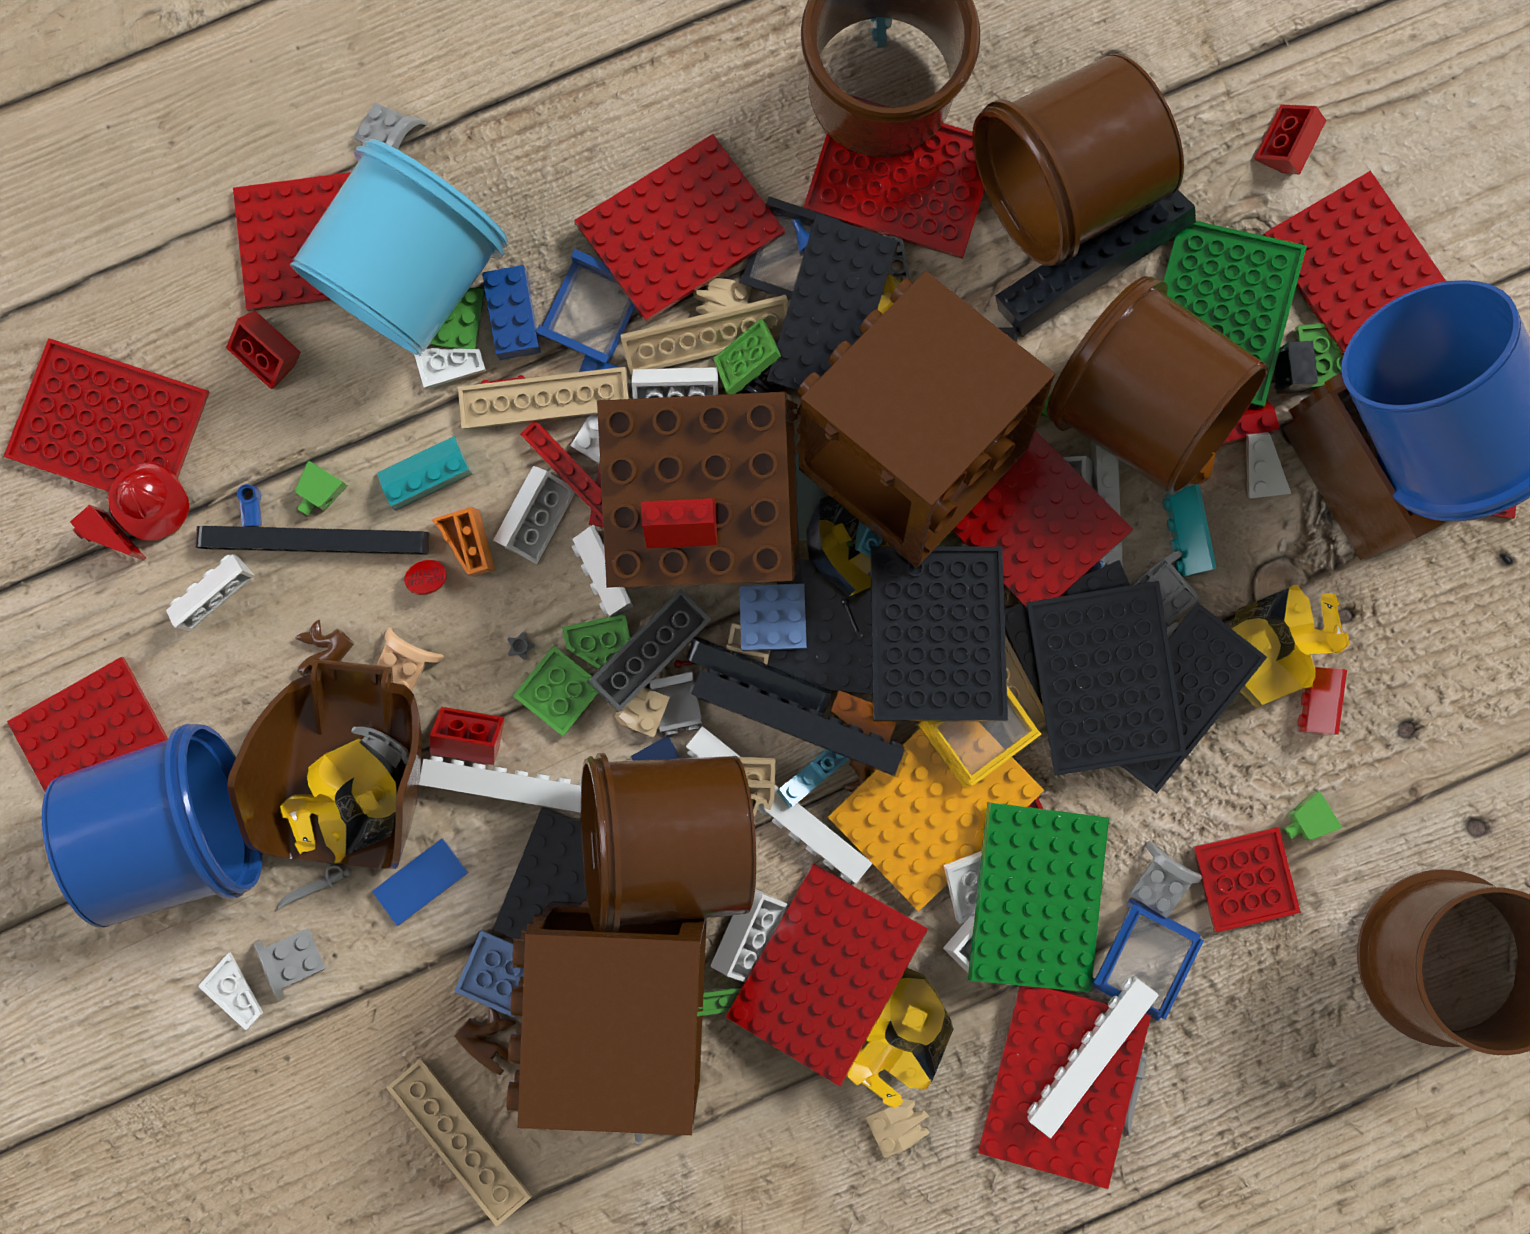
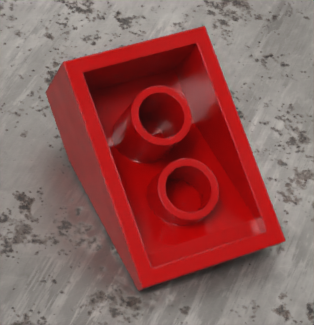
(99, 527)

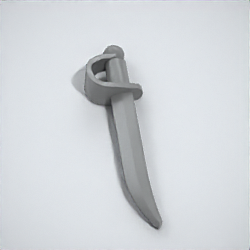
(329, 879)
(1139, 1076)

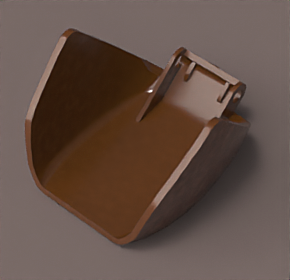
(298, 729)

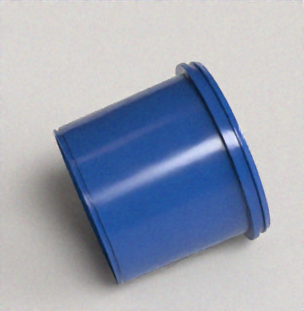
(1446, 398)
(148, 830)

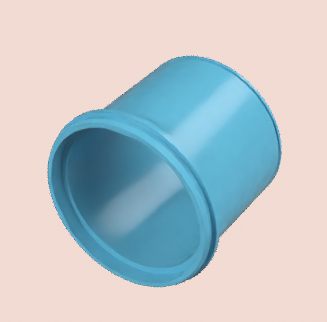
(398, 246)

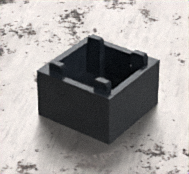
(1295, 367)

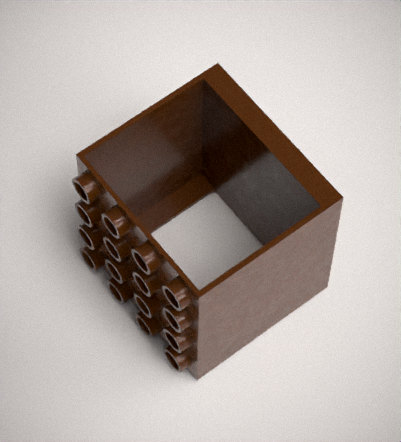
(919, 416)
(697, 449)
(1350, 474)
(607, 1024)

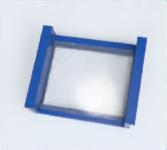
(588, 310)
(1154, 952)

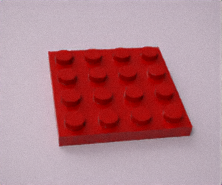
(1246, 879)

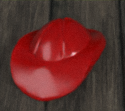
(148, 501)

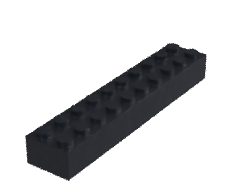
(1056, 287)
(802, 724)

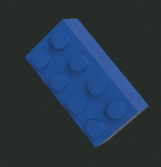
(511, 312)

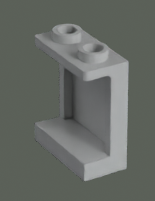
(683, 707)

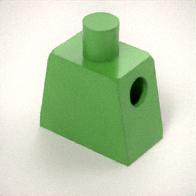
(317, 488)
(1312, 818)

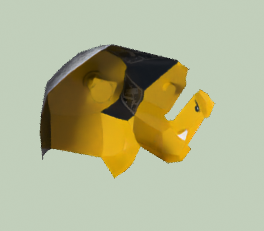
(827, 547)
(1285, 633)
(346, 811)
(905, 1040)

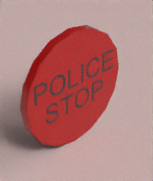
(425, 577)

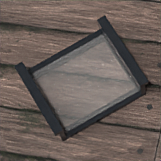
(778, 263)

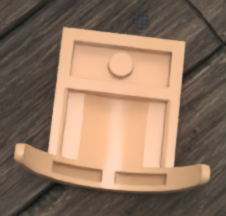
(405, 660)

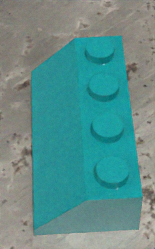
(424, 473)
(1189, 531)

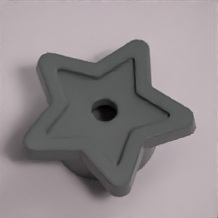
(514, 642)

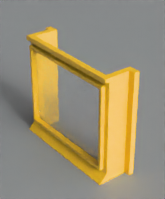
(980, 747)

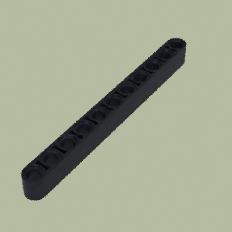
(312, 540)

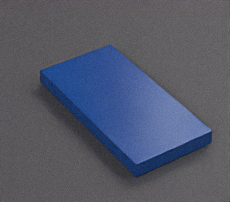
(420, 882)

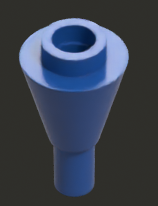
(802, 235)

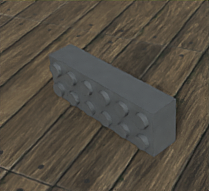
(649, 650)

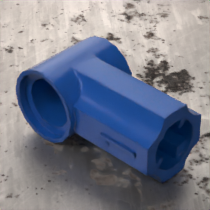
(250, 508)

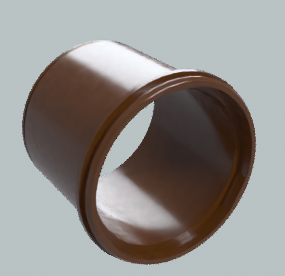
(886, 130)
(1077, 156)
(1155, 386)
(666, 840)
(1393, 951)

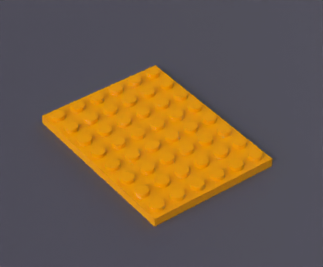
(925, 817)

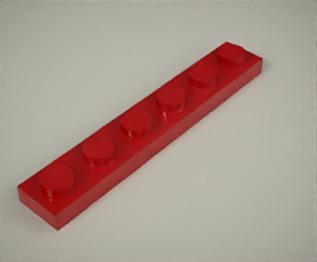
(564, 466)

